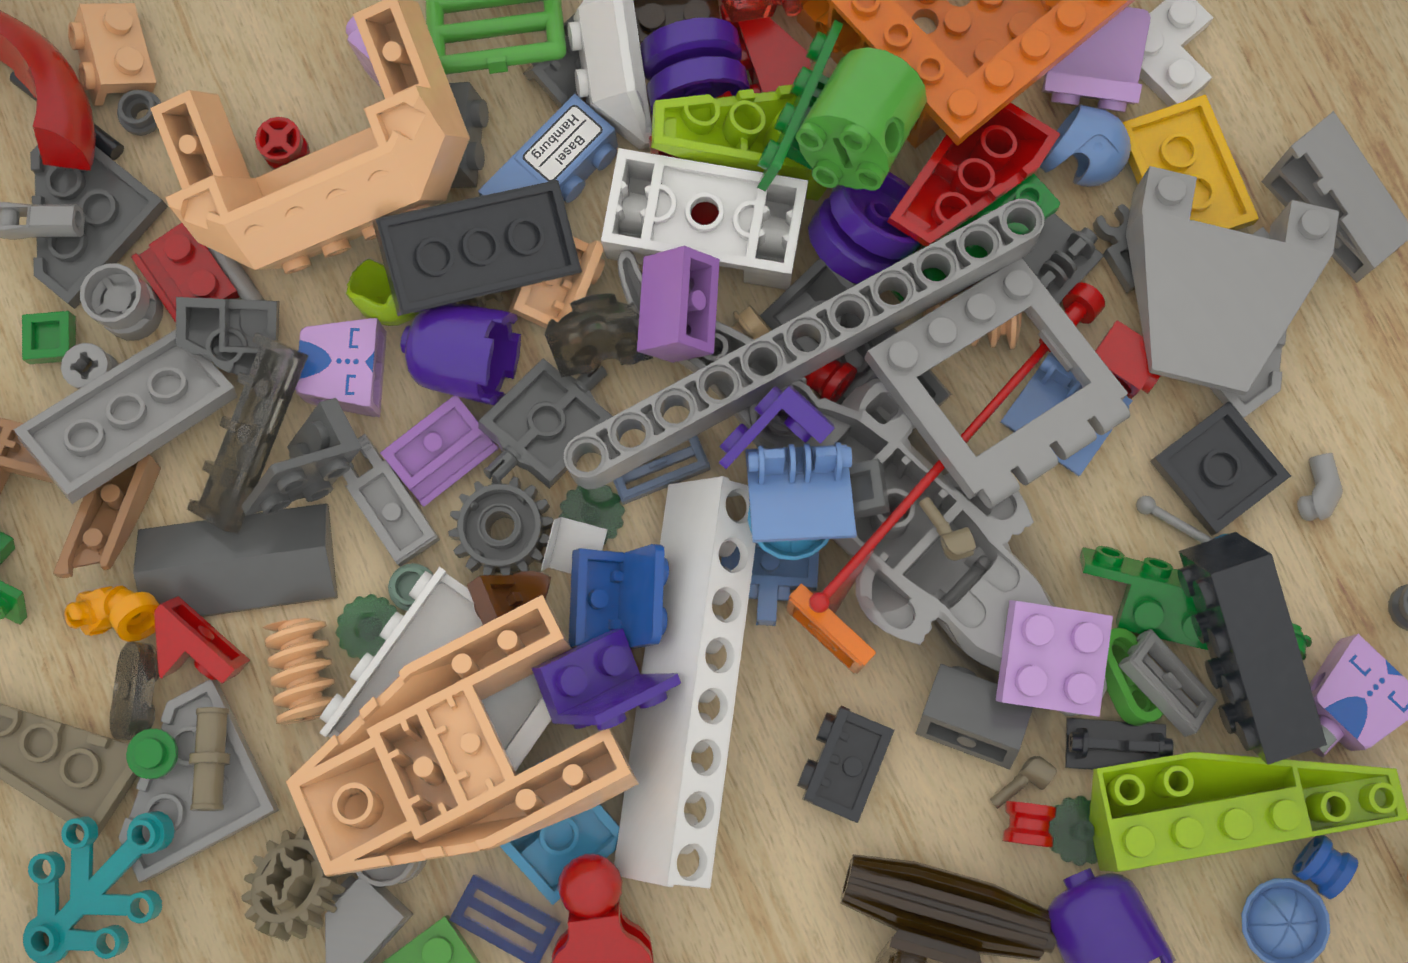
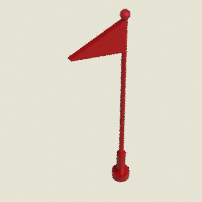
(1081, 305)

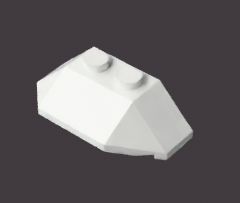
(612, 66)

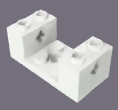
(753, 230)

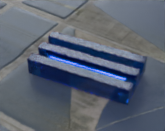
(542, 940)

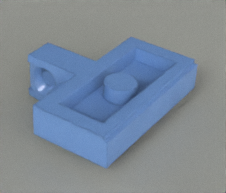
(774, 579)

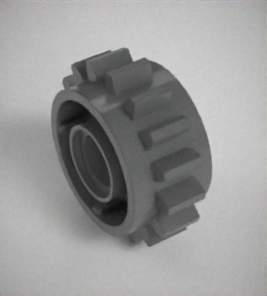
(487, 507)

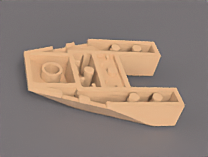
(427, 769)

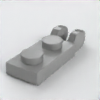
(389, 507)

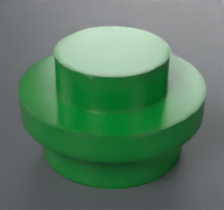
(152, 753)

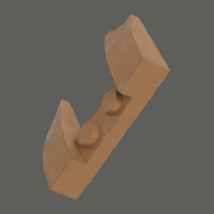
(104, 515)

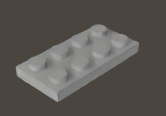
(124, 416)

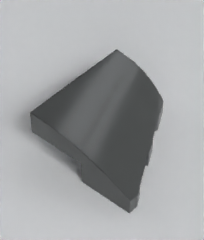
(225, 329)

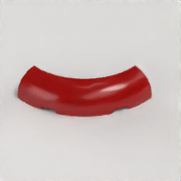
(63, 111)

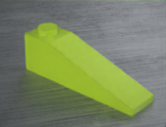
(726, 131)

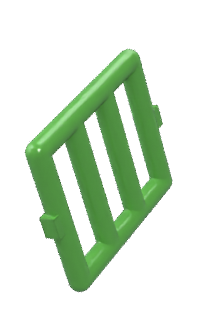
(496, 59)

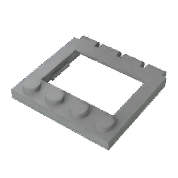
(1026, 451)

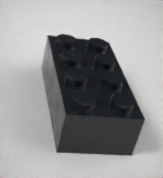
(1251, 647)

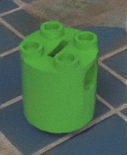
(861, 119)

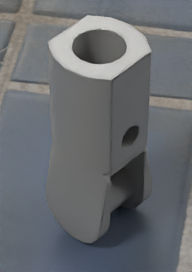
(41, 221)

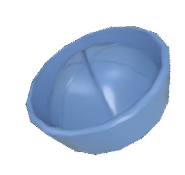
(1285, 922)

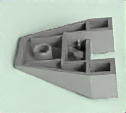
(1214, 294)

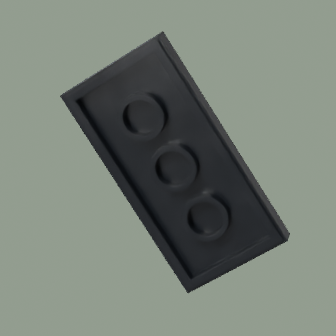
(476, 247)

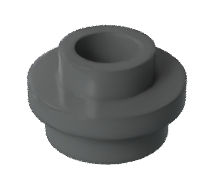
(130, 105)

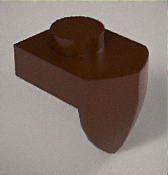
(503, 593)

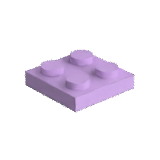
(1054, 658)

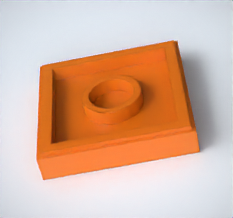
(830, 631)

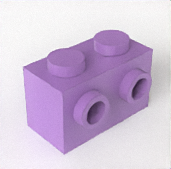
(678, 304)

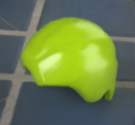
(372, 294)

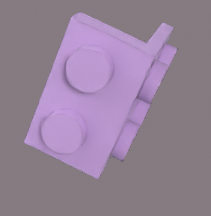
(1104, 65)

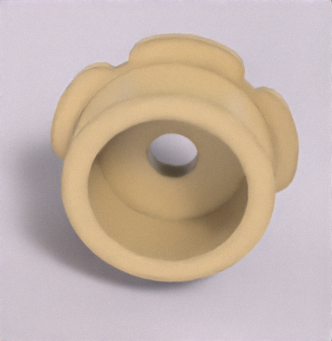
(750, 323)

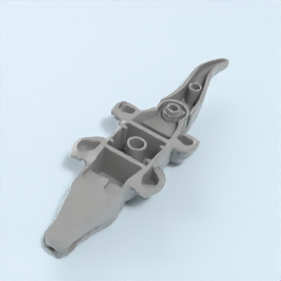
(908, 575)

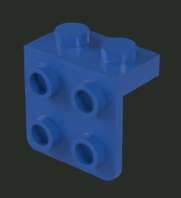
(617, 593)

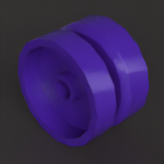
(693, 60)
(854, 233)

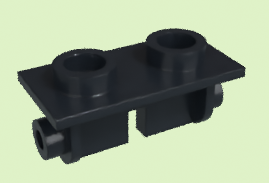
(1111, 743)

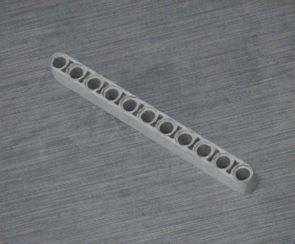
(819, 323)

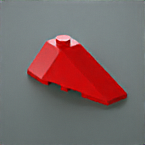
(973, 174)

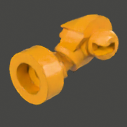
(115, 607)

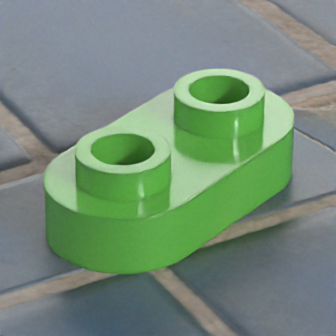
(1127, 698)

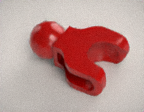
(596, 925)

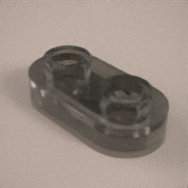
(134, 690)

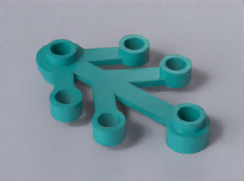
(89, 890)

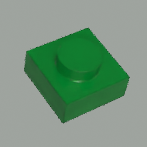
(47, 336)

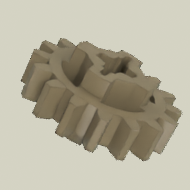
(291, 884)

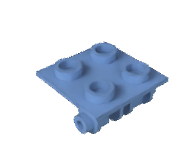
(1045, 390)
(800, 493)

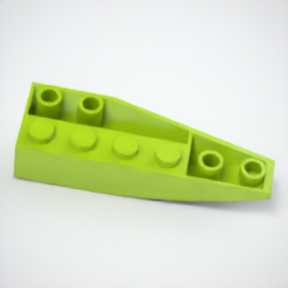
(1229, 803)

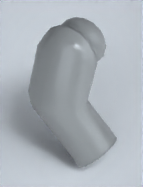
(1325, 493)

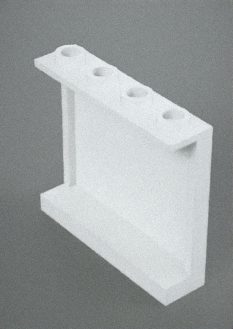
(438, 616)

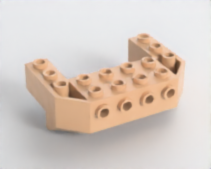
(334, 192)

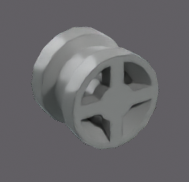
(79, 357)

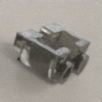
(595, 332)

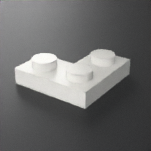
(1165, 63)

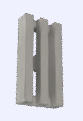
(1164, 687)

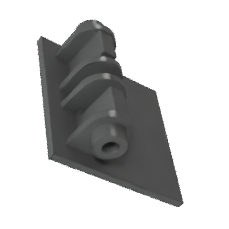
(1062, 256)

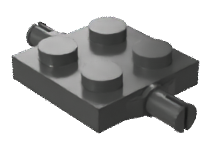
(539, 420)

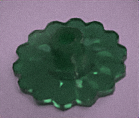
(594, 507)
(362, 625)
(1073, 831)

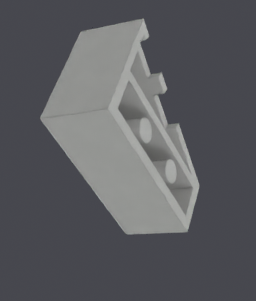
(1333, 173)

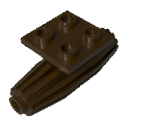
(944, 913)

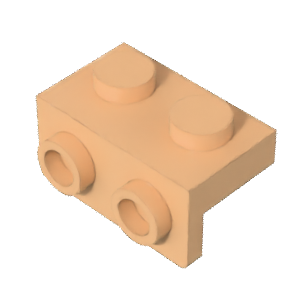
(110, 50)
(553, 298)

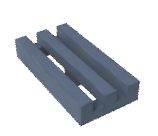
(661, 482)

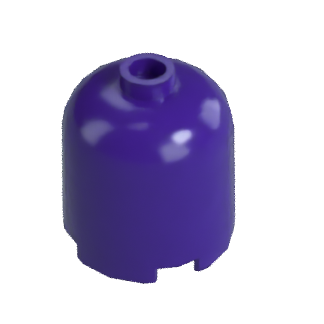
(462, 350)
(1105, 922)

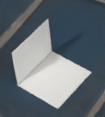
(568, 536)

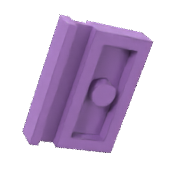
(439, 450)

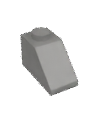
(362, 922)

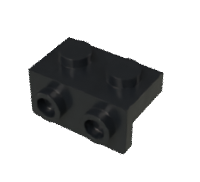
(846, 763)

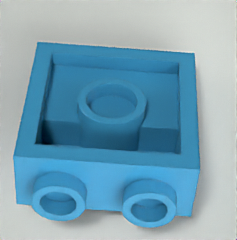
(550, 849)

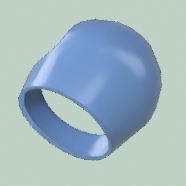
(1097, 143)

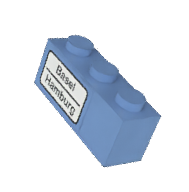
(562, 150)

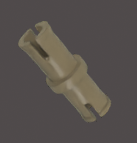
(209, 759)

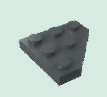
(115, 217)

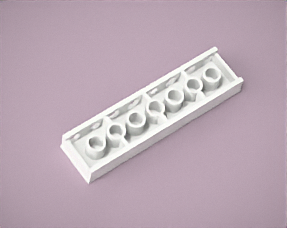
(665, 735)

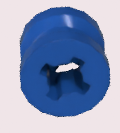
(1325, 866)

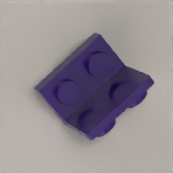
(802, 420)
(599, 683)

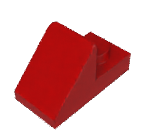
(186, 634)

